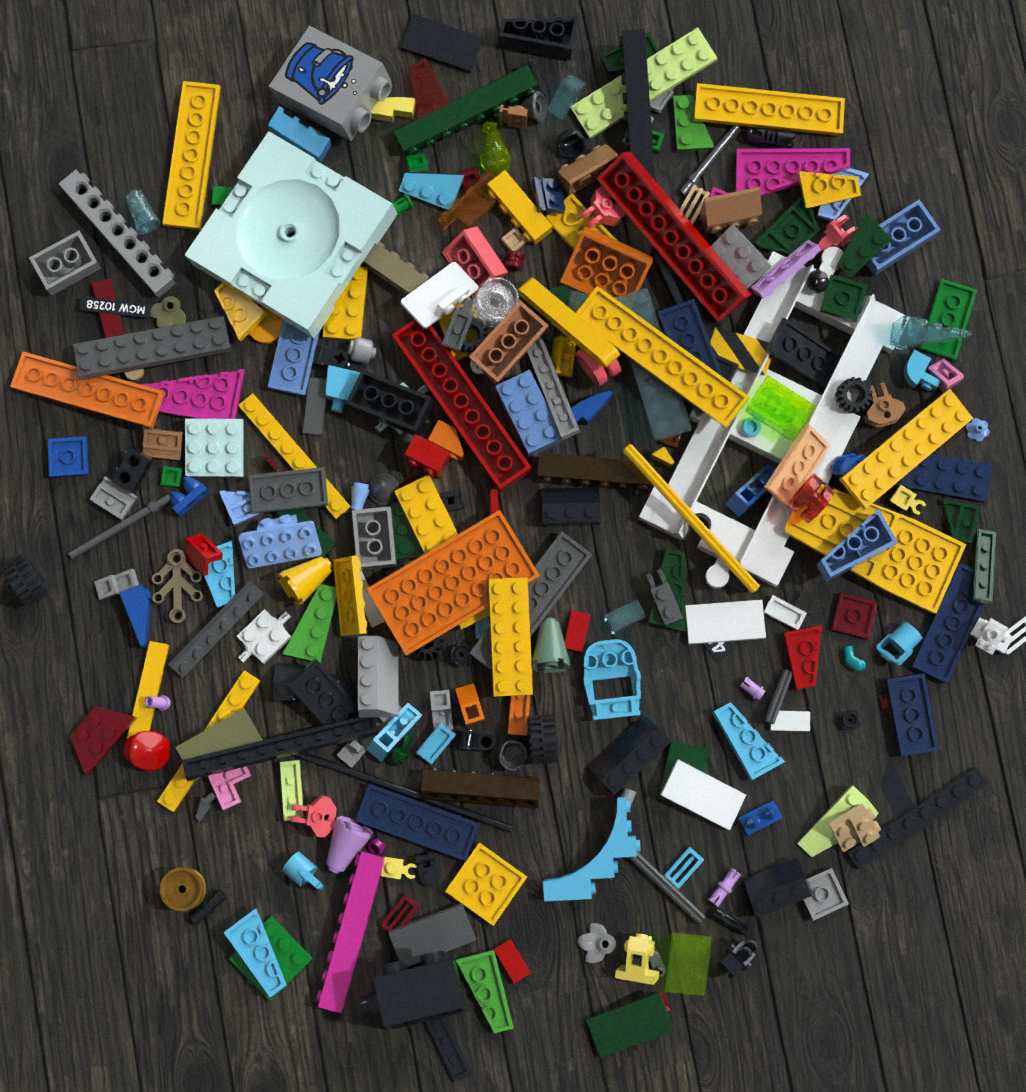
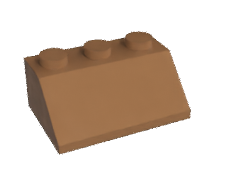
(586, 168)
(731, 209)

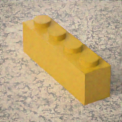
(519, 207)

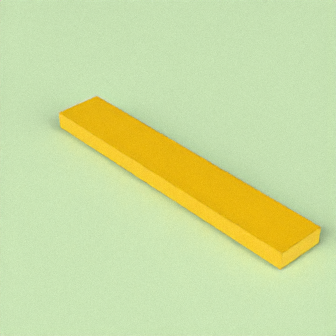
(149, 686)

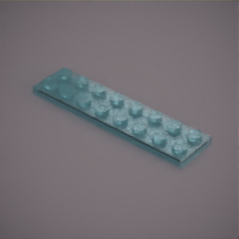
(662, 404)

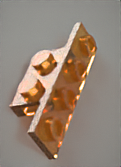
(471, 205)

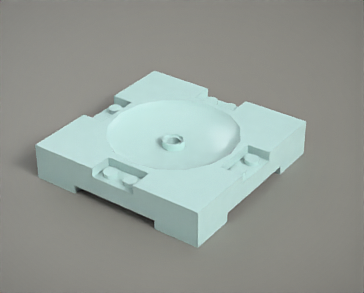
(287, 194)

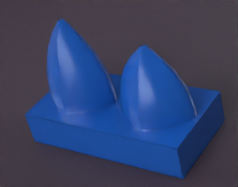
(196, 492)
(760, 818)

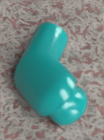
(852, 661)

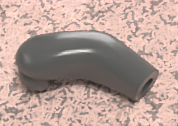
(657, 963)

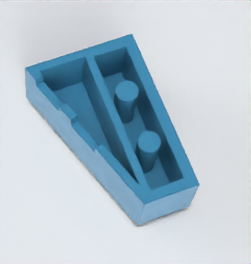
(299, 135)

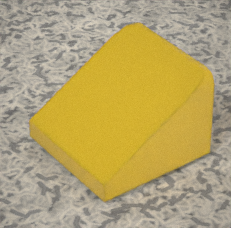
(663, 457)

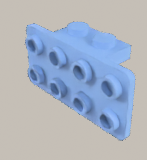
(279, 541)

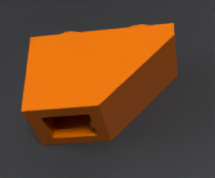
(447, 438)
(470, 704)

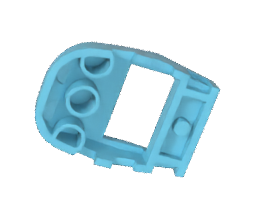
(607, 661)

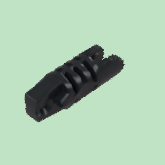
(771, 137)

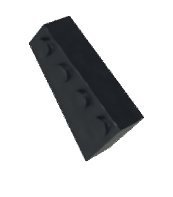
(539, 36)

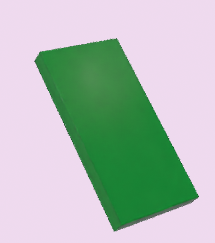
(951, 309)

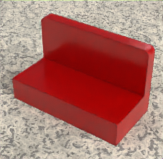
(201, 552)

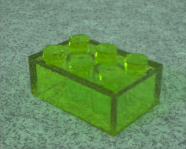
(780, 408)

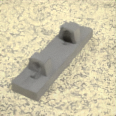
(354, 751)

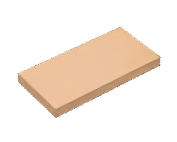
(797, 464)

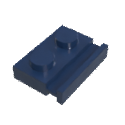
(548, 195)

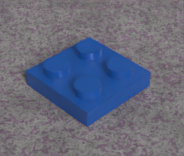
(68, 457)

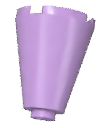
(346, 843)

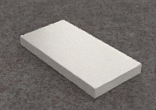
(725, 622)
(703, 794)

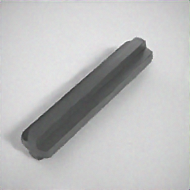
(778, 697)

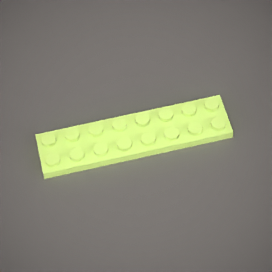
(665, 72)

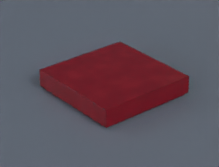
(854, 616)

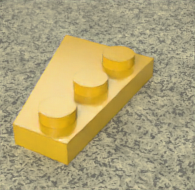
(827, 188)
(241, 310)

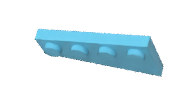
(750, 748)

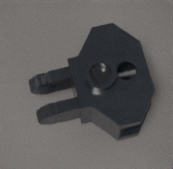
(738, 957)

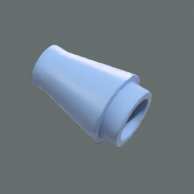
(358, 495)

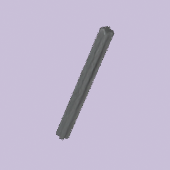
(668, 888)

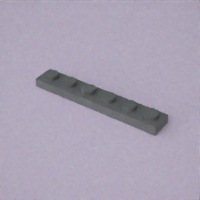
(216, 629)

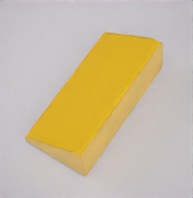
(563, 356)

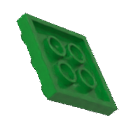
(288, 951)

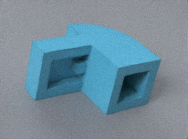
(915, 373)

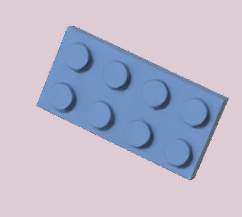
(292, 360)

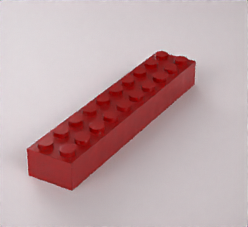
(673, 236)
(462, 404)

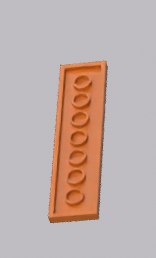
(98, 394)

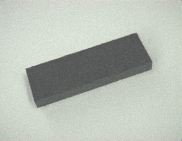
(315, 407)

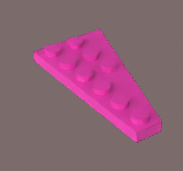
(779, 168)
(202, 395)

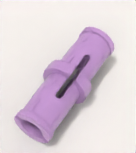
(724, 887)

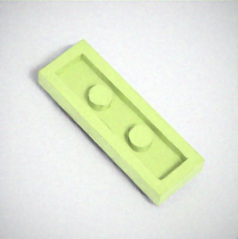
(291, 788)

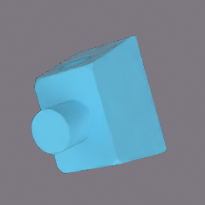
(339, 386)

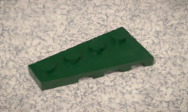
(674, 572)

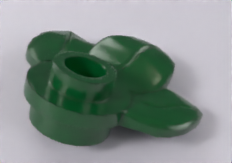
(400, 754)

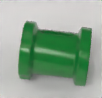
(402, 204)

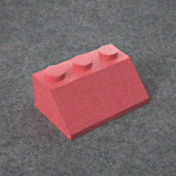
(474, 256)

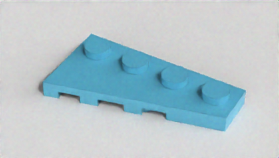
(254, 947)

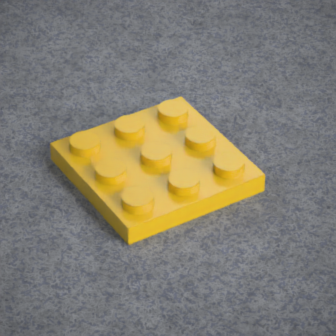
(486, 884)

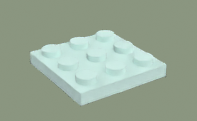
(214, 447)

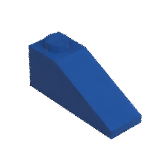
(750, 492)
(139, 610)

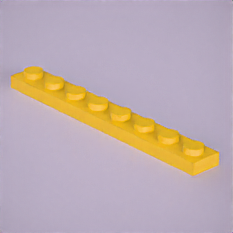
(288, 449)
(232, 703)

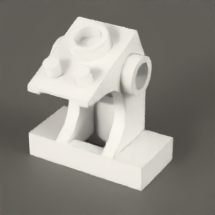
(991, 636)

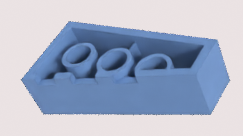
(863, 544)

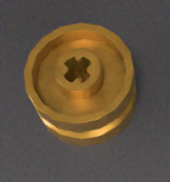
(195, 889)

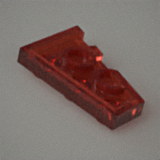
(427, 89)

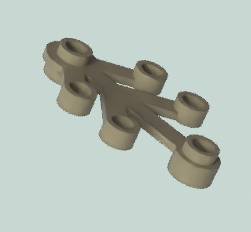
(176, 583)

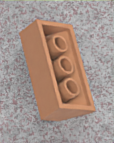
(508, 342)

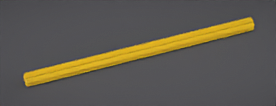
(691, 518)

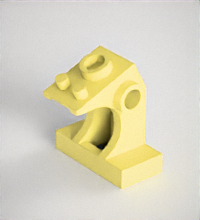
(642, 946)

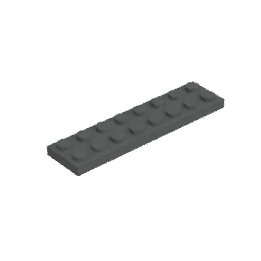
(151, 348)
(556, 572)

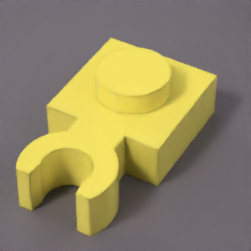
(904, 498)
(394, 868)

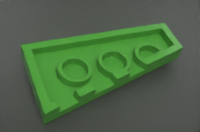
(313, 629)
(486, 984)

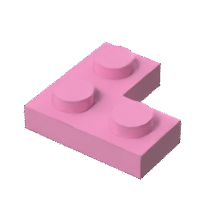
(224, 786)

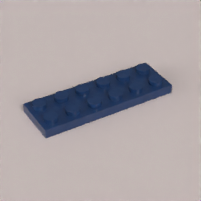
(685, 327)
(949, 477)
(949, 628)
(417, 822)

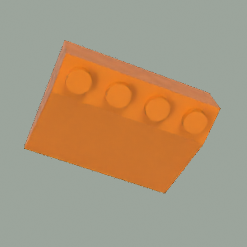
(605, 264)

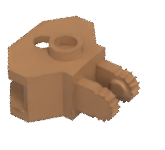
(883, 406)

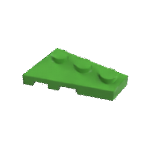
(689, 133)

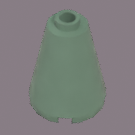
(550, 648)

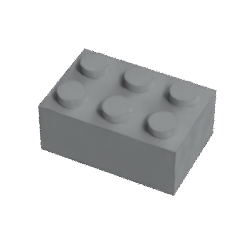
(64, 263)
(374, 538)

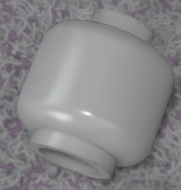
(361, 350)

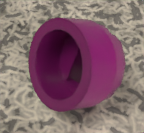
(376, 846)

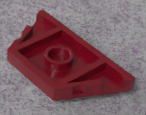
(98, 735)

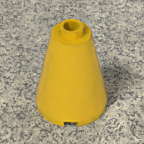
(304, 578)

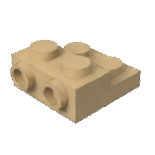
(855, 827)

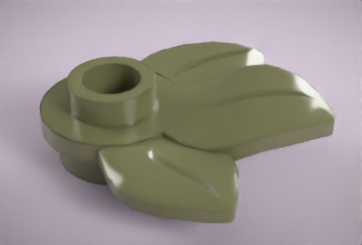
(166, 316)

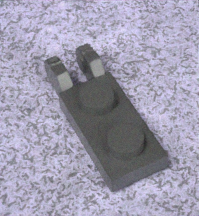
(664, 599)

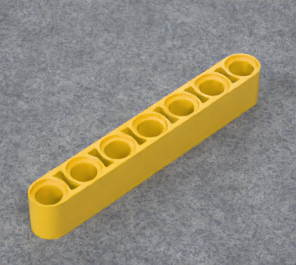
(568, 322)

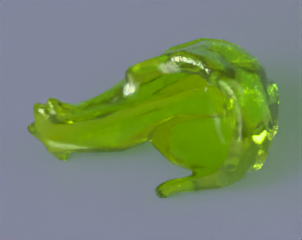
(495, 153)

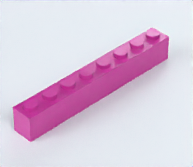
(351, 931)

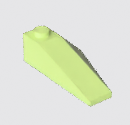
(820, 835)

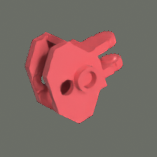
(603, 209)
(836, 235)
(315, 815)

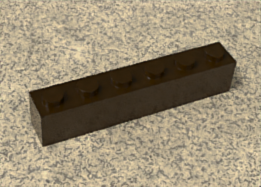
(591, 470)
(480, 788)

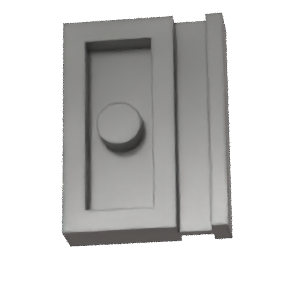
(113, 498)

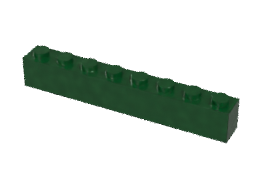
(466, 111)

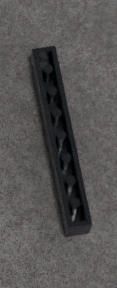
(637, 97)

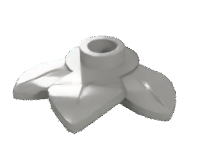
(593, 943)

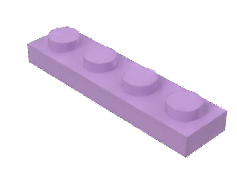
(785, 269)

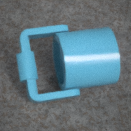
(903, 640)
(302, 871)

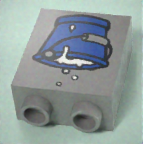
(331, 83)

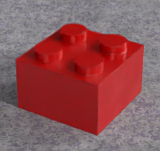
(427, 457)

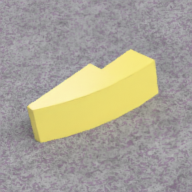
(393, 107)

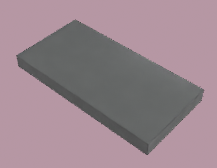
(288, 490)
(431, 934)

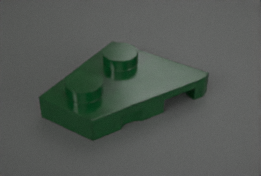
(961, 519)

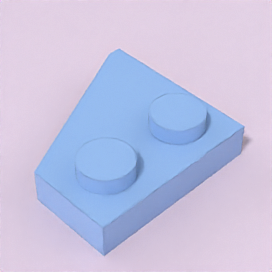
(238, 506)

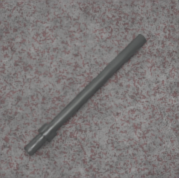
(694, 177)
(153, 507)

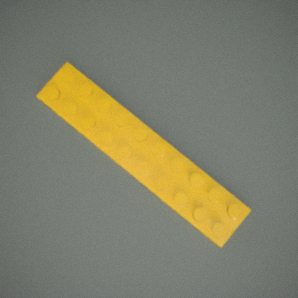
(663, 357)

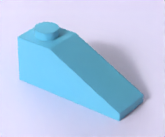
(394, 732)

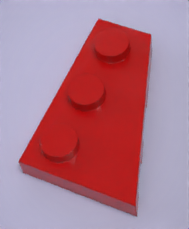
(803, 653)

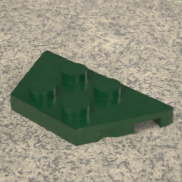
(790, 230)

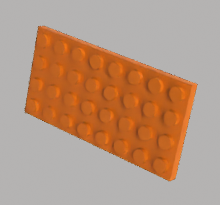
(450, 582)

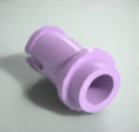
(756, 691)
(161, 702)

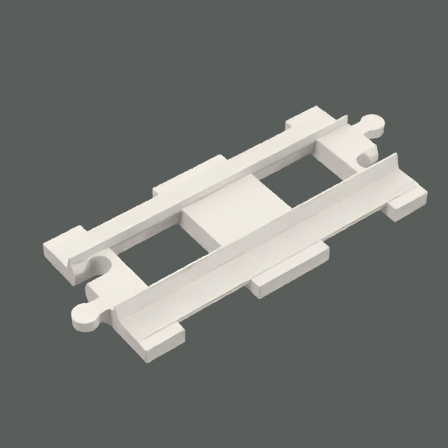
(763, 549)

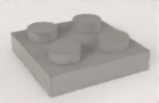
(827, 895)

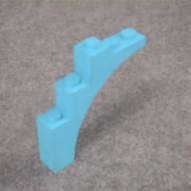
(578, 884)

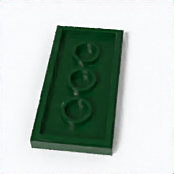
(630, 1024)

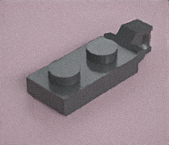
(459, 326)

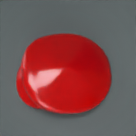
(147, 750)

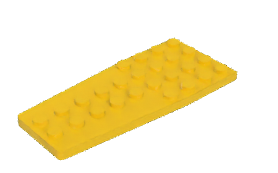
(913, 570)

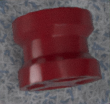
(514, 260)

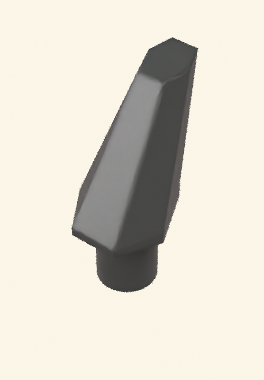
(204, 805)

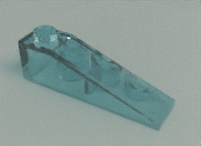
(915, 332)

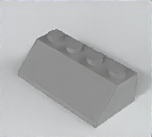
(377, 677)

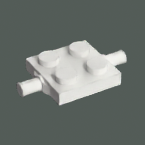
(264, 636)

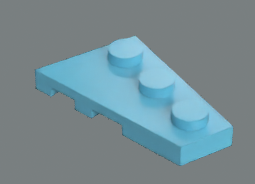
(432, 188)
(221, 576)

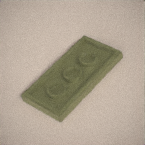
(227, 734)

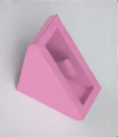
(946, 373)

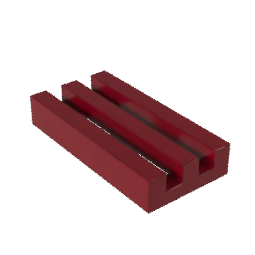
(410, 902)

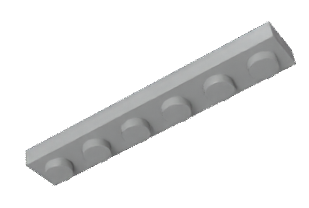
(553, 389)

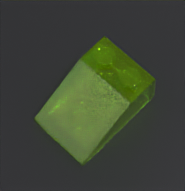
(688, 963)

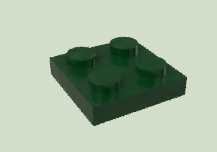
(843, 298)

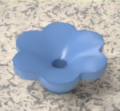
(974, 432)

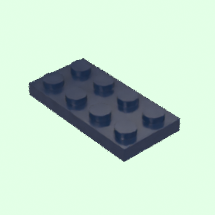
(912, 715)

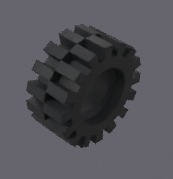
(482, 334)
(861, 386)

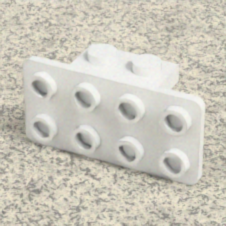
(439, 295)

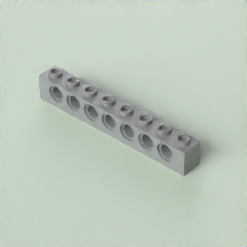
(71, 186)

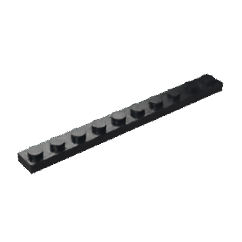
(279, 747)

